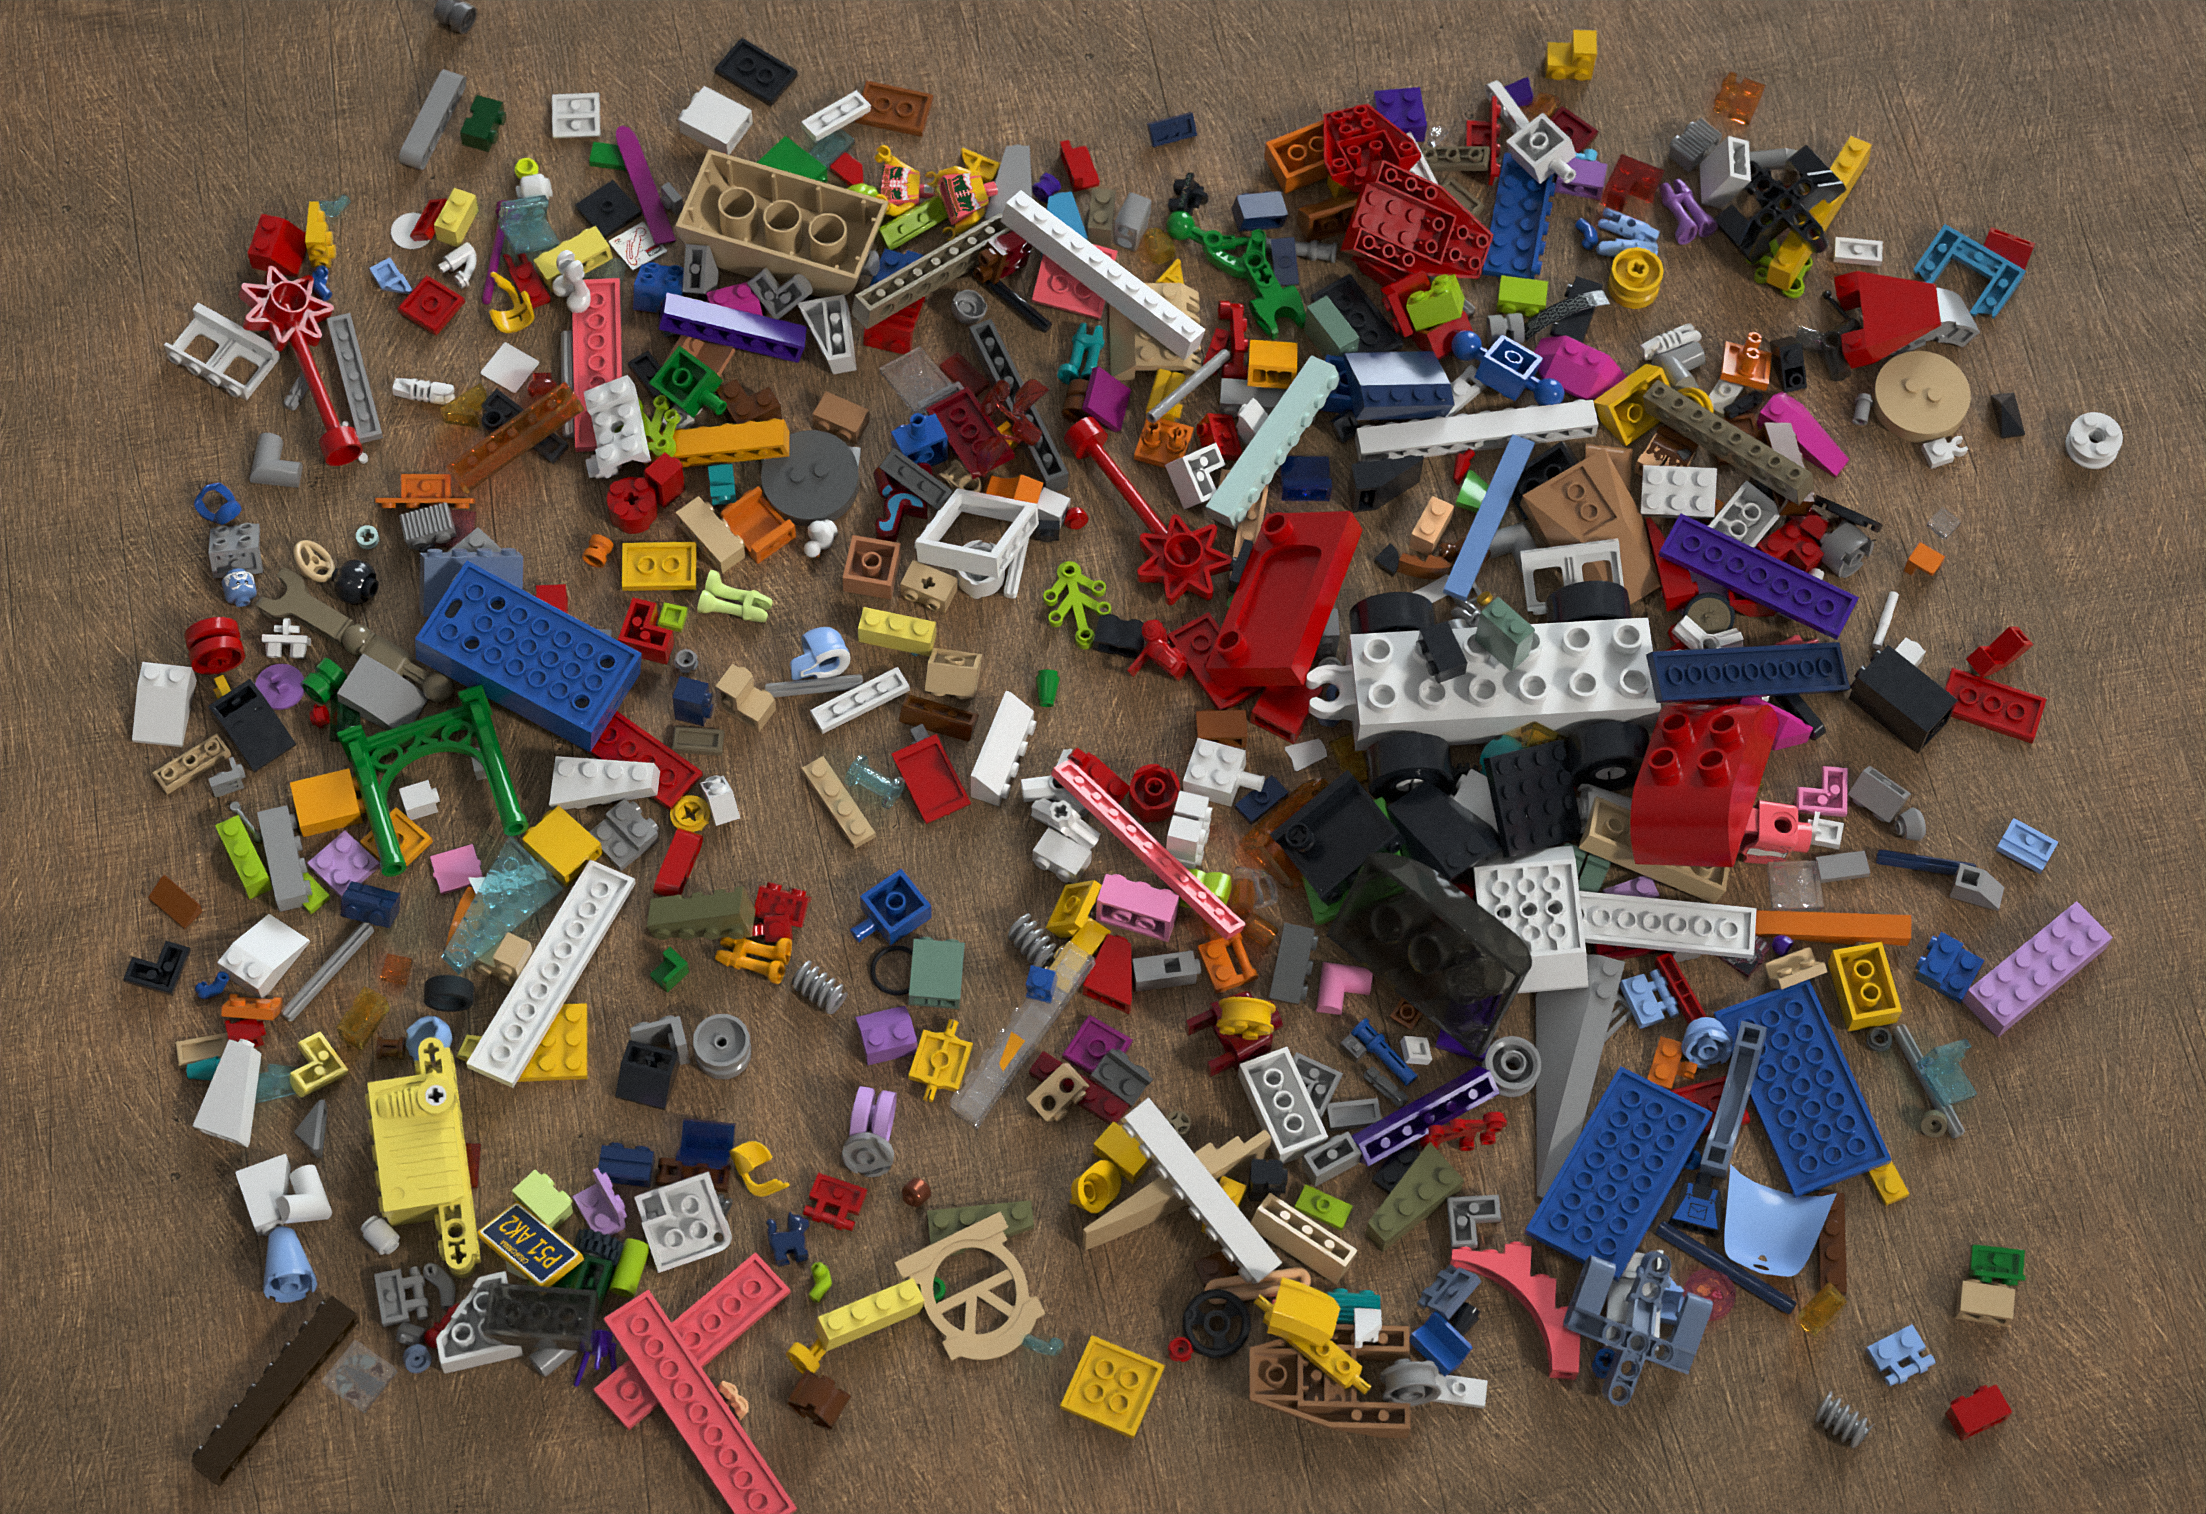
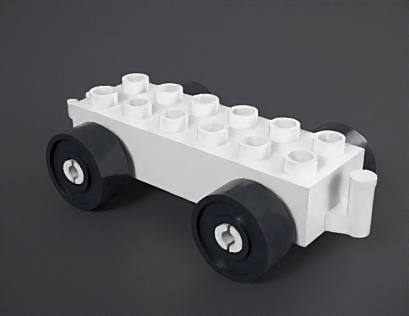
(1580, 679)

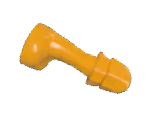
(773, 970)

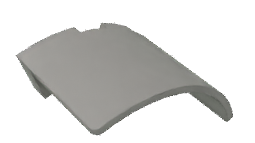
(1956, 323)

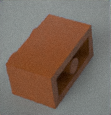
(1222, 726)

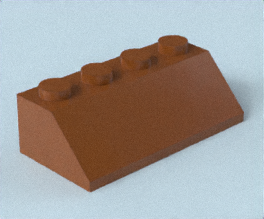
(1327, 217)

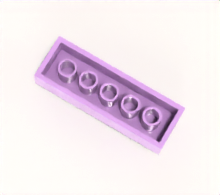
(2037, 969)

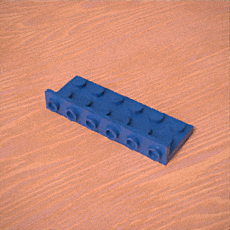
(1518, 222)

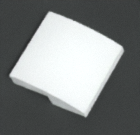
(576, 115)

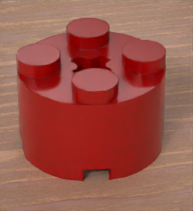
(632, 504)
(1153, 793)

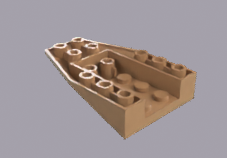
(1591, 506)

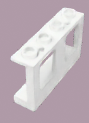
(232, 343)
(1570, 560)

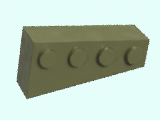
(702, 915)
(1414, 1198)

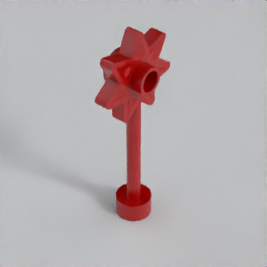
(292, 315)
(1175, 554)

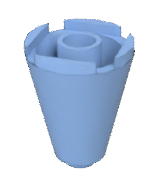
(287, 1267)

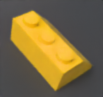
(1623, 405)

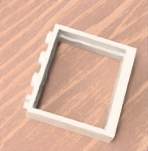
(990, 564)

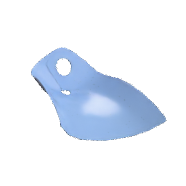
(1771, 1225)

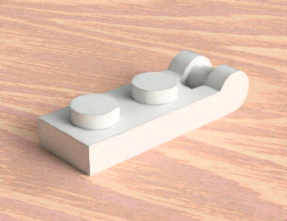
(1463, 392)

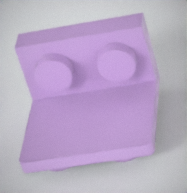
(600, 1206)

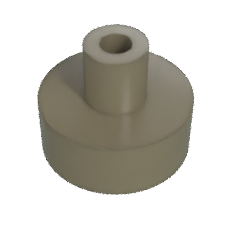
(1933, 1123)

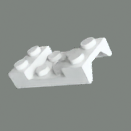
(610, 407)
(1617, 1294)

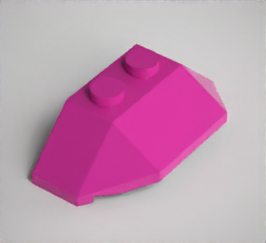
(1577, 367)
(1790, 730)

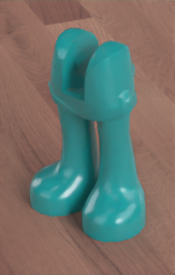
(1081, 343)

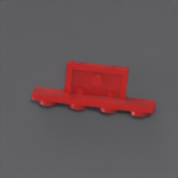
(1485, 134)

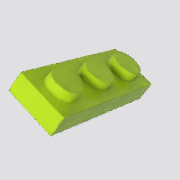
(912, 223)

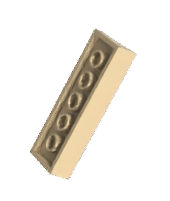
(1609, 837)

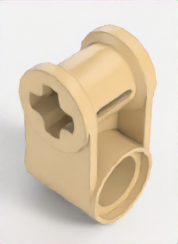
(957, 477)

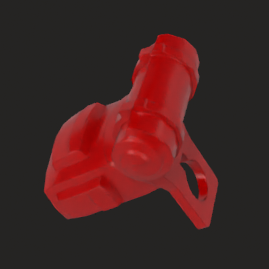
(1160, 652)

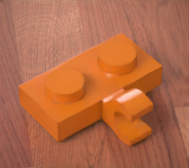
(1668, 1065)

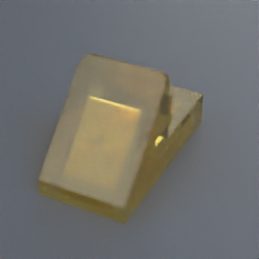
(461, 408)

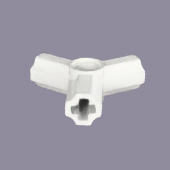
(1695, 637)
(1043, 787)
(1065, 821)

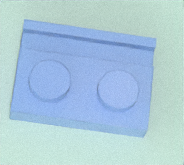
(2027, 846)

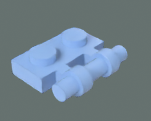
(1642, 1001)
(1896, 1348)

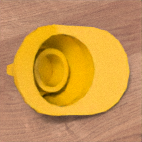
(1096, 1187)

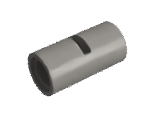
(548, 1360)

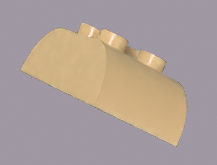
(781, 223)

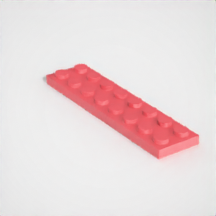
(596, 350)
(705, 1329)

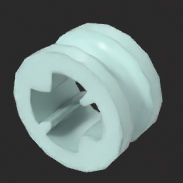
(362, 532)

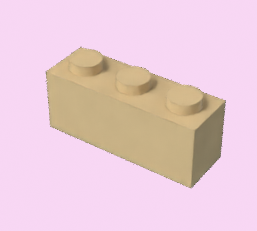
(711, 534)

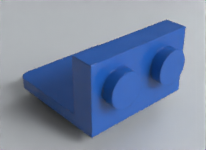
(653, 284)

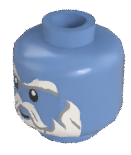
(239, 587)

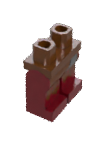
(1002, 257)

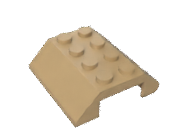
(1137, 350)

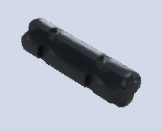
(1742, 404)

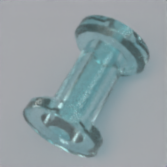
(874, 781)

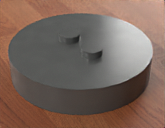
(814, 481)

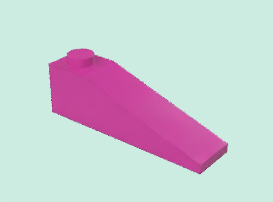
(1811, 437)

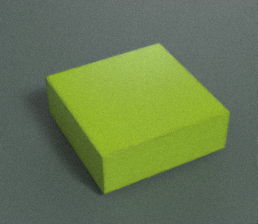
(672, 617)

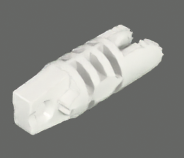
(1669, 341)
(423, 390)

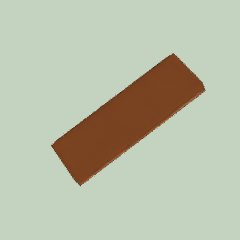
(175, 902)

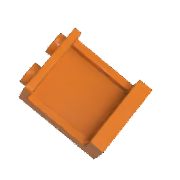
(758, 525)

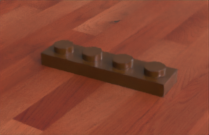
(1833, 1246)

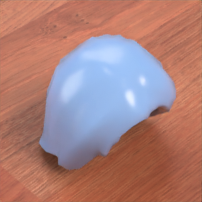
(424, 1028)

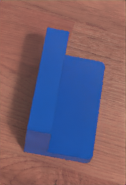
(1441, 1344)

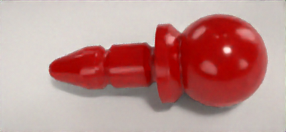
(432, 1333)

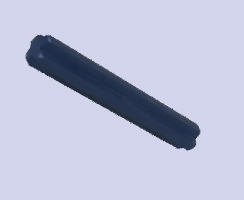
(1918, 862)

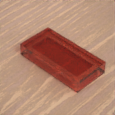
(960, 370)

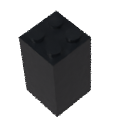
(1902, 698)

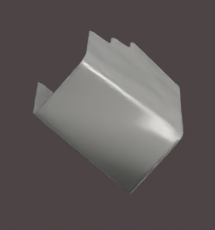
(1135, 215)

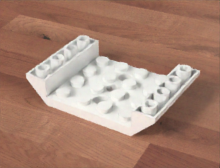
(1553, 940)

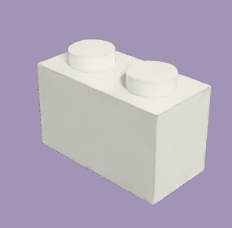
(1061, 856)

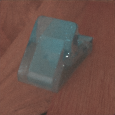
(274, 1083)

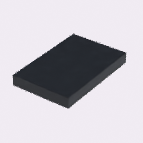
(756, 72)

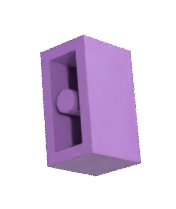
(1588, 179)

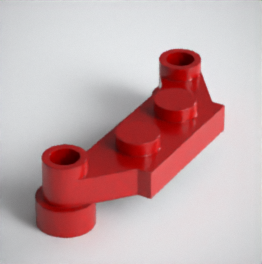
(1239, 345)

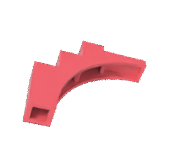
(1536, 1294)

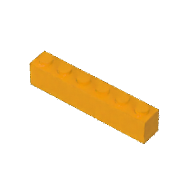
(729, 443)

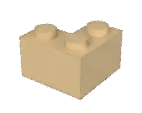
(742, 700)
(505, 959)

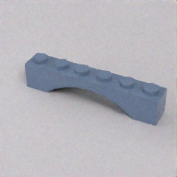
(1734, 1100)

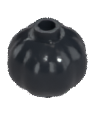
(353, 580)

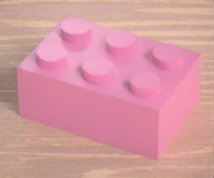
(1137, 907)

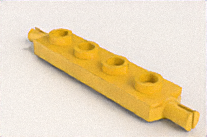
(1328, 1358)

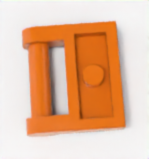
(1219, 965)
(252, 1007)

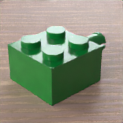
(688, 383)

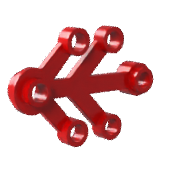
(1491, 1123)

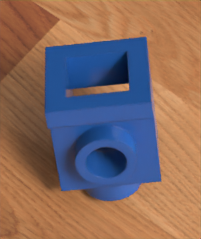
(1041, 984)

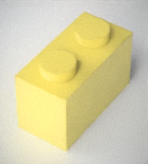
(456, 217)

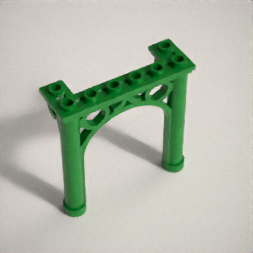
(366, 751)

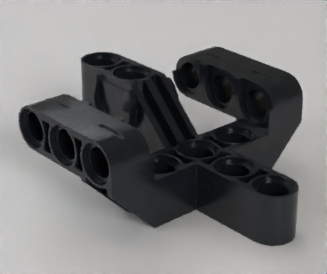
(1754, 236)

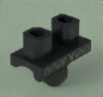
(1191, 195)

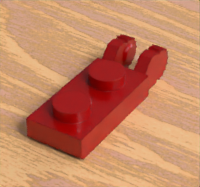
(527, 280)

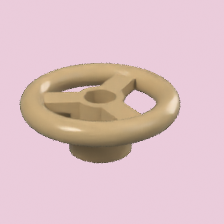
(311, 563)

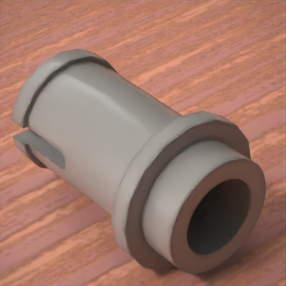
(1863, 404)

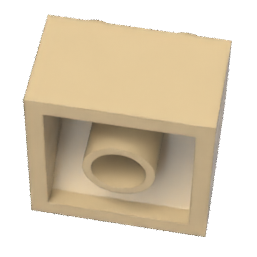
(953, 673)

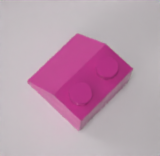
(736, 297)

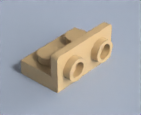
(1793, 968)

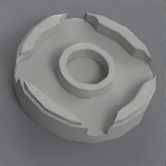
(868, 1154)

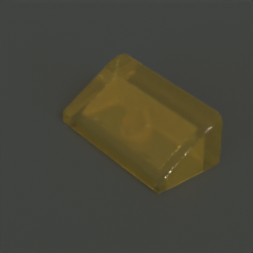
(1537, 734)

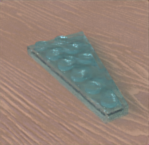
(505, 900)

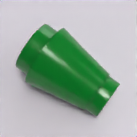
(1047, 686)

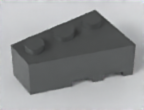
(1293, 964)

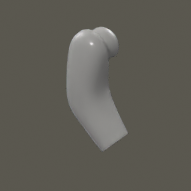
(443, 1282)

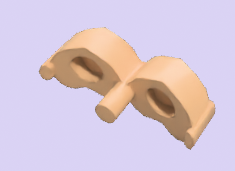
(738, 1402)

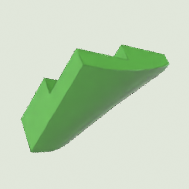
(1472, 493)

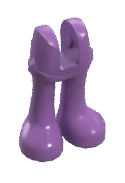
(1687, 230)

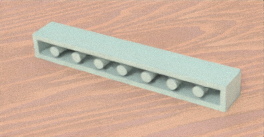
(1273, 442)

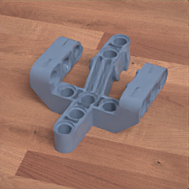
(1585, 1318)

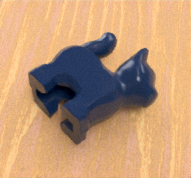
(788, 1242)

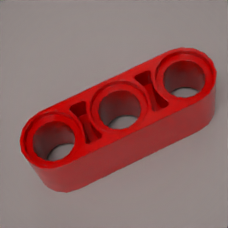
(678, 863)

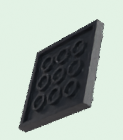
(1533, 798)

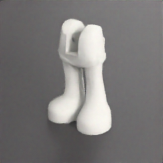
(571, 282)

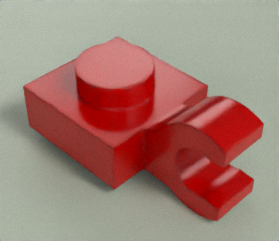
(774, 927)

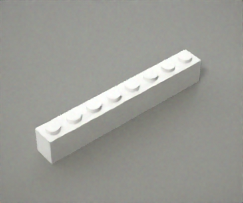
(1200, 1191)

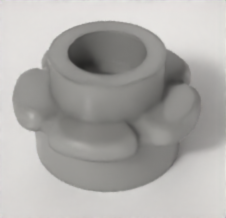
(683, 655)

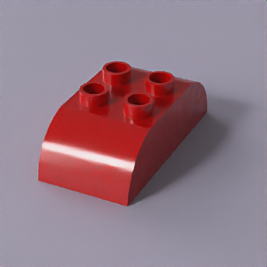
(1699, 783)

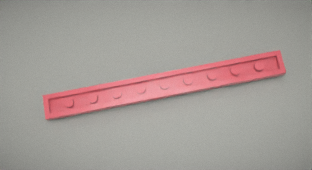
(1148, 849)

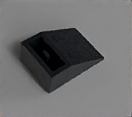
(1381, 481)
(251, 725)

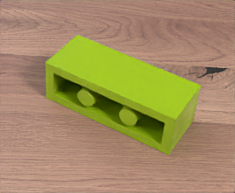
(244, 857)

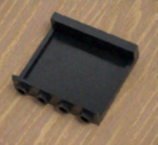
(1346, 831)

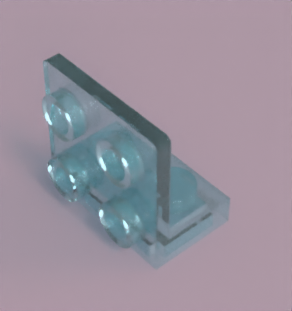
(526, 224)
(1945, 1075)

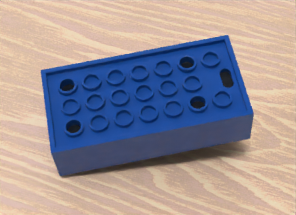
(528, 656)

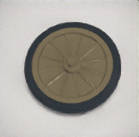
(1710, 612)

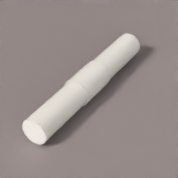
(1885, 620)

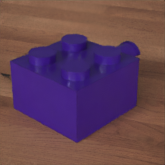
(1403, 109)

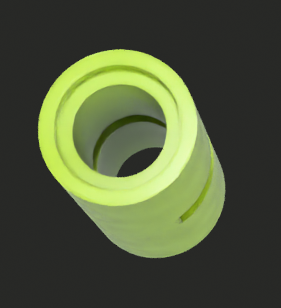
(629, 1268)

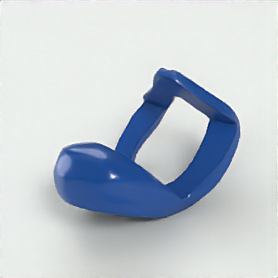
(226, 512)

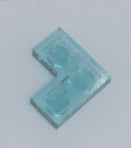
(832, 147)

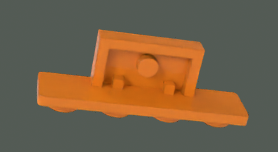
(425, 489)

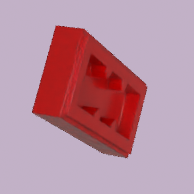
(425, 227)

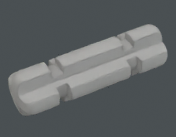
(296, 393)

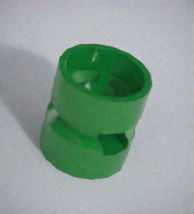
(323, 681)

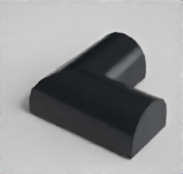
(159, 976)

